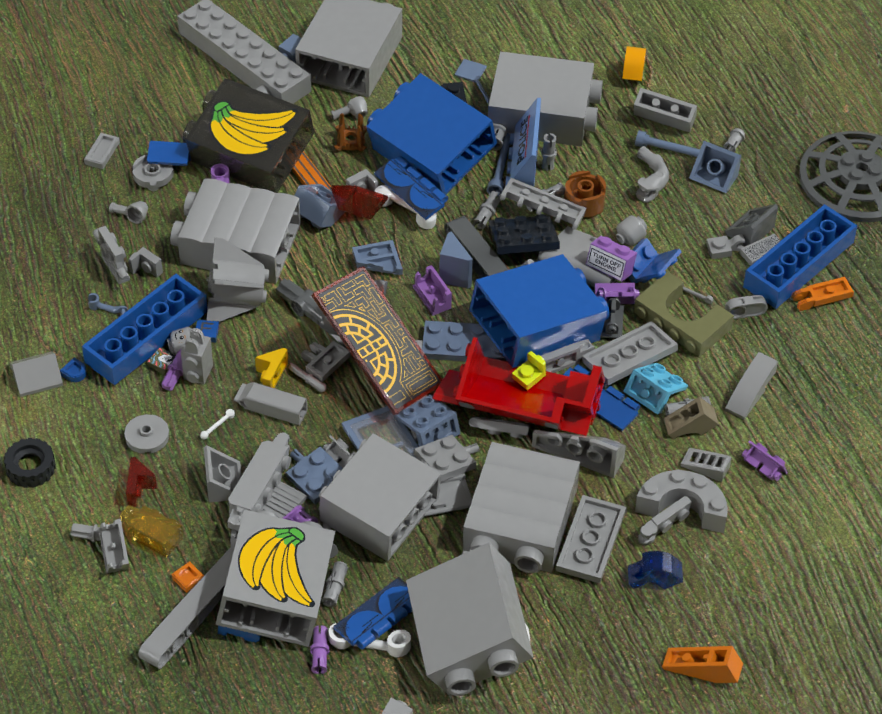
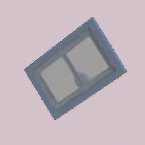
(382, 424)

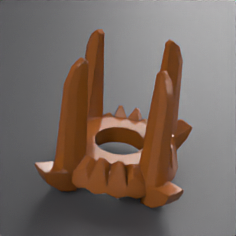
(359, 133)

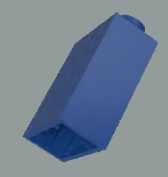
(432, 132)
(538, 308)

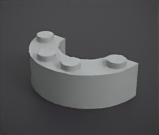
(672, 485)

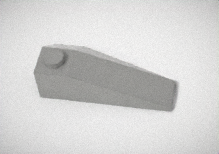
(591, 451)

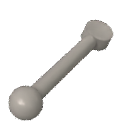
(708, 299)

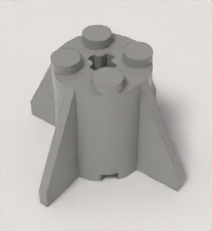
(234, 282)

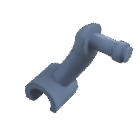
(94, 304)

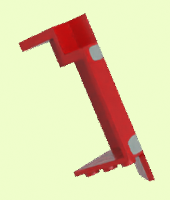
(553, 402)

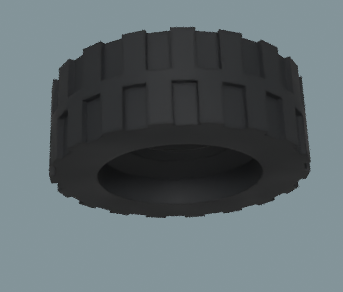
(31, 477)

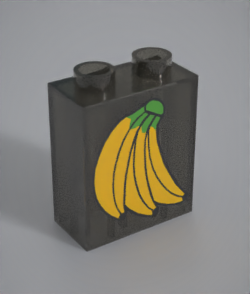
(250, 134)

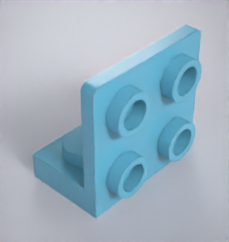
(653, 386)

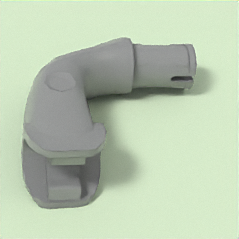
(656, 182)

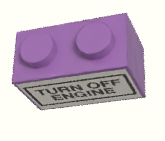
(611, 258)

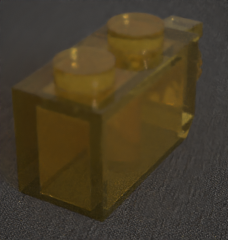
(153, 529)

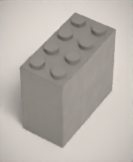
(379, 496)

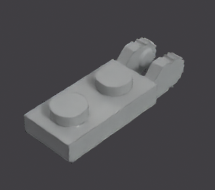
(664, 520)

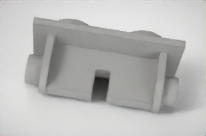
(338, 450)

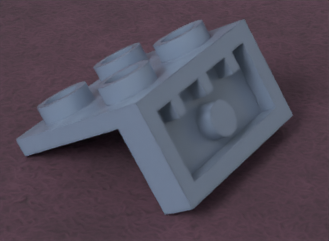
(430, 420)

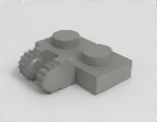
(326, 361)

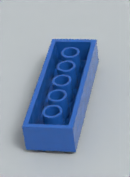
(800, 256)
(144, 329)

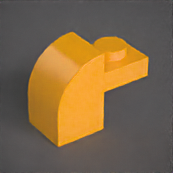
(634, 63)

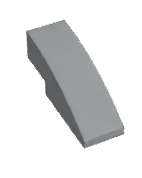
(751, 385)

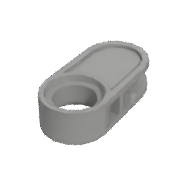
(748, 306)

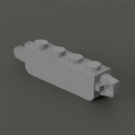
(259, 479)

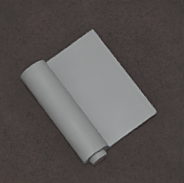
(575, 248)

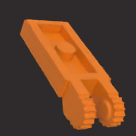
(822, 293)

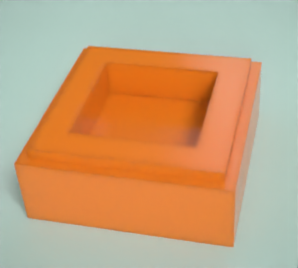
(187, 576)

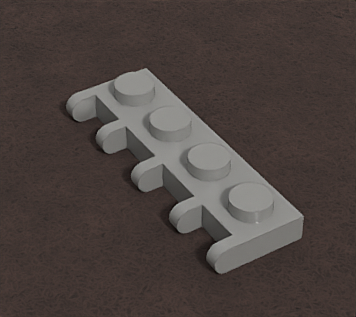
(543, 202)

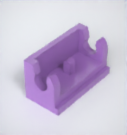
(433, 291)

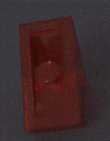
(138, 479)

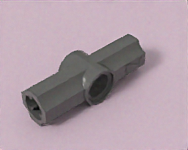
(300, 300)

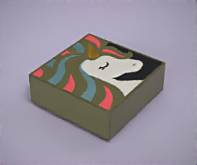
(160, 360)

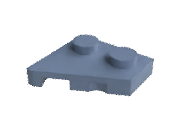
(378, 257)

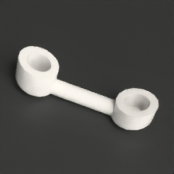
(426, 224)
(397, 643)

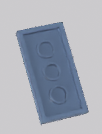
(450, 341)

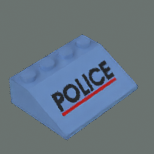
(525, 146)

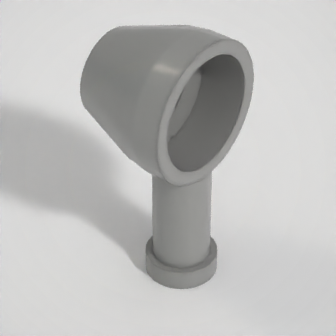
(354, 106)
(134, 212)

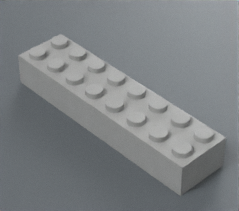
(243, 51)

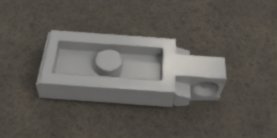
(566, 356)

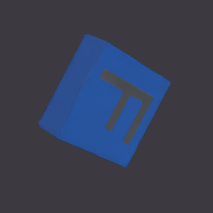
(209, 328)

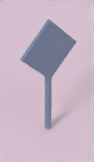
(472, 71)

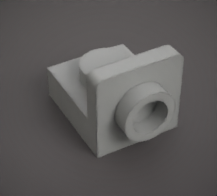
(363, 179)
(148, 261)

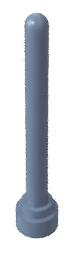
(644, 139)
(496, 183)

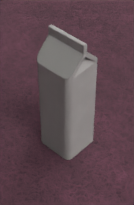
(272, 402)

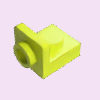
(531, 371)

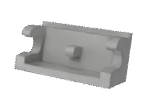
(113, 546)

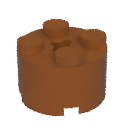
(586, 191)

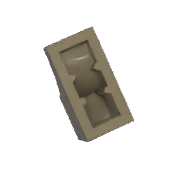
(692, 418)

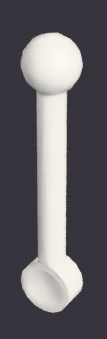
(229, 414)

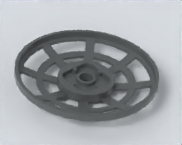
(848, 173)

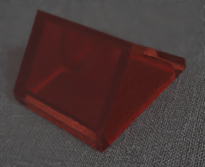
(358, 200)

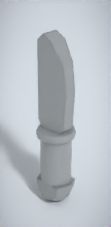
(309, 379)

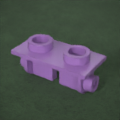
(624, 292)
(772, 465)

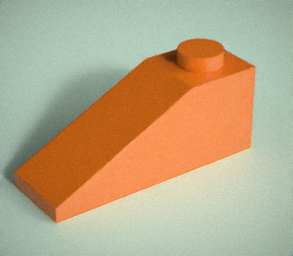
(710, 663)

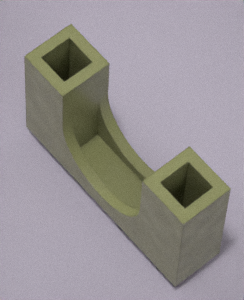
(694, 335)

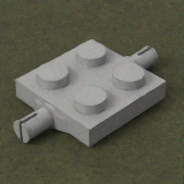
(112, 254)
(447, 456)

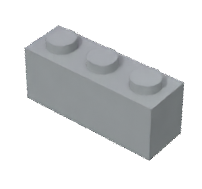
(665, 110)

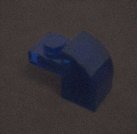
(657, 567)

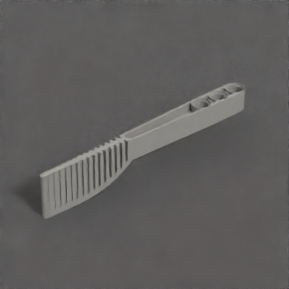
(207, 592)

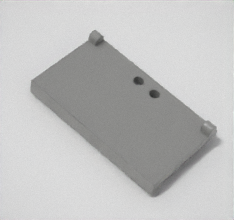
(452, 496)

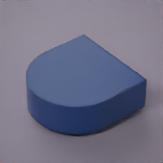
(74, 371)

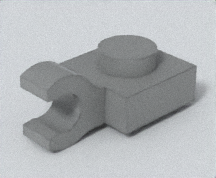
(722, 247)

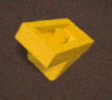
(271, 366)

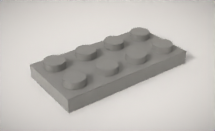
(631, 352)
(591, 539)

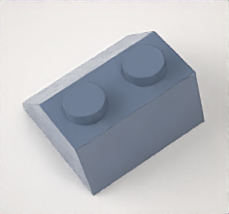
(318, 208)

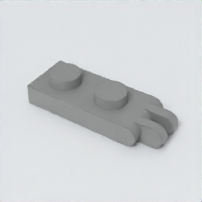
(496, 426)

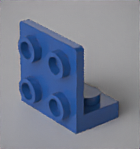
(650, 263)

